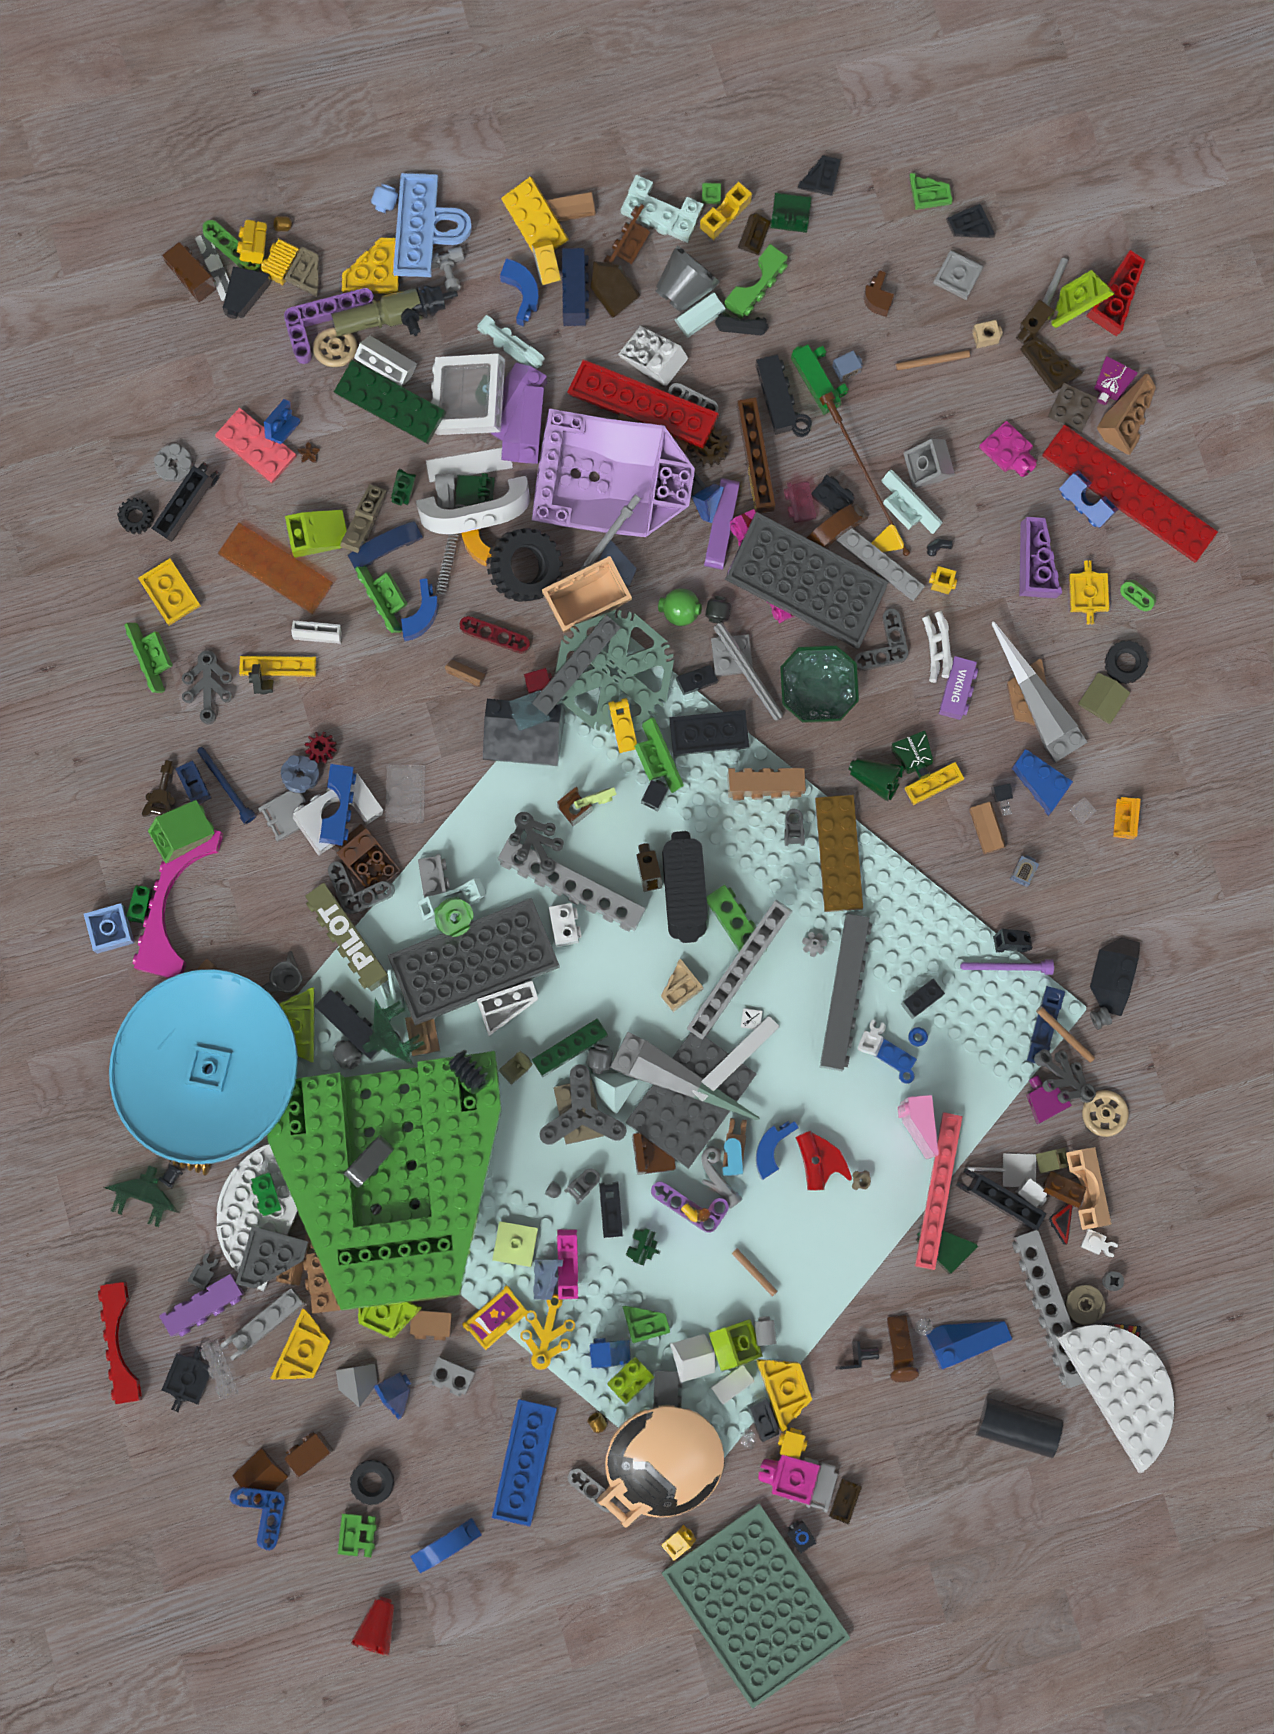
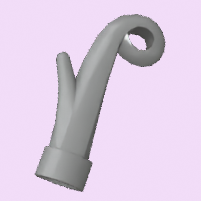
(717, 1182)

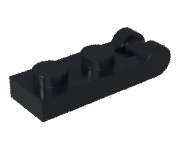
(611, 1211)

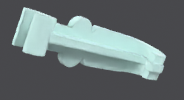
(512, 345)

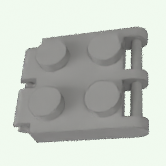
(282, 812)
(824, 1485)

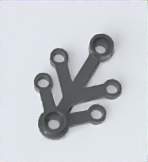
(206, 684)
(535, 840)
(1084, 1091)

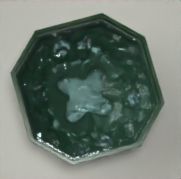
(819, 684)

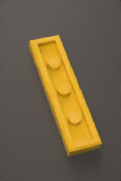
(279, 665)

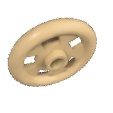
(327, 359)
(1121, 1109)

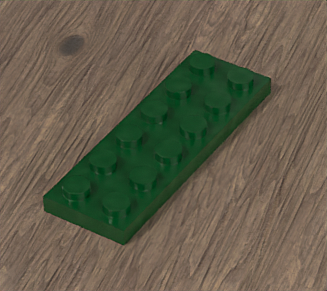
(389, 402)

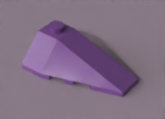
(516, 380)

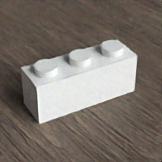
(385, 360)

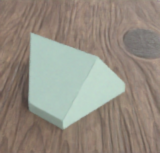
(613, 1089)

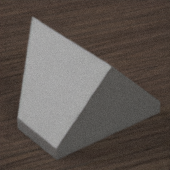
(357, 1382)

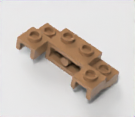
(317, 1283)

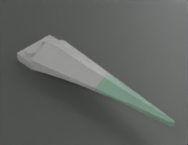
(649, 1064)

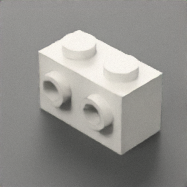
(564, 924)

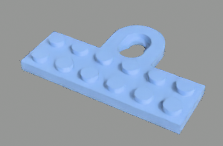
(417, 224)

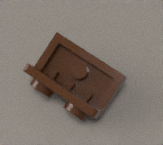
(1064, 1189)

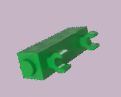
(814, 376)

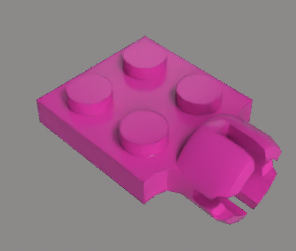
(1009, 450)
(791, 1478)

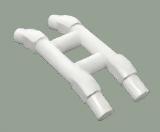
(933, 639)

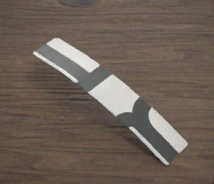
(214, 265)

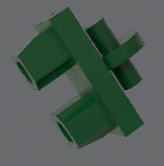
(403, 488)
(646, 1246)

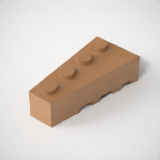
(765, 783)

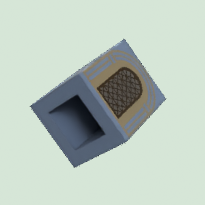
(847, 365)
(1024, 870)

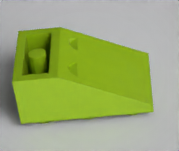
(315, 531)

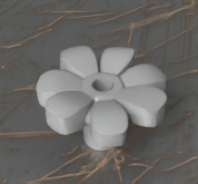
(814, 948)

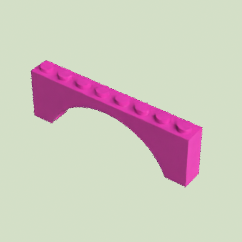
(156, 951)

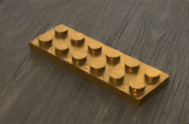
(839, 853)

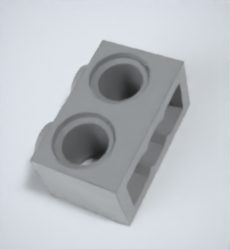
(453, 1371)

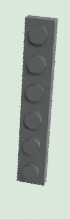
(576, 665)

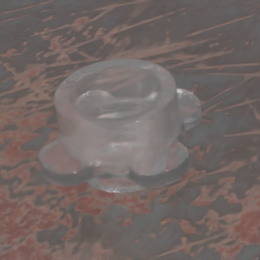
(924, 1326)
(748, 1438)

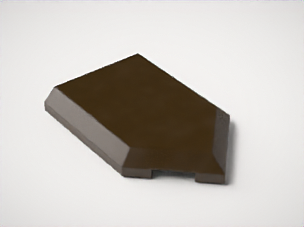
(612, 287)

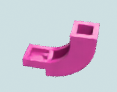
(568, 1271)

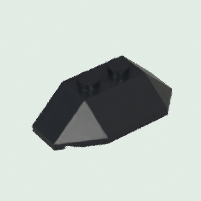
(1115, 974)

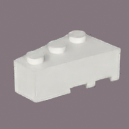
(506, 1004)

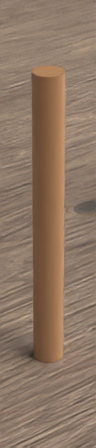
(932, 360)
(1065, 1034)

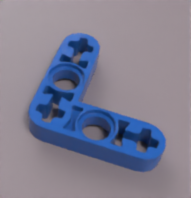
(264, 1504)

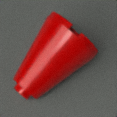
(376, 1628)

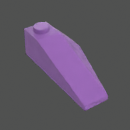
(524, 431)

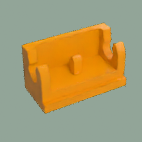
(1126, 818)

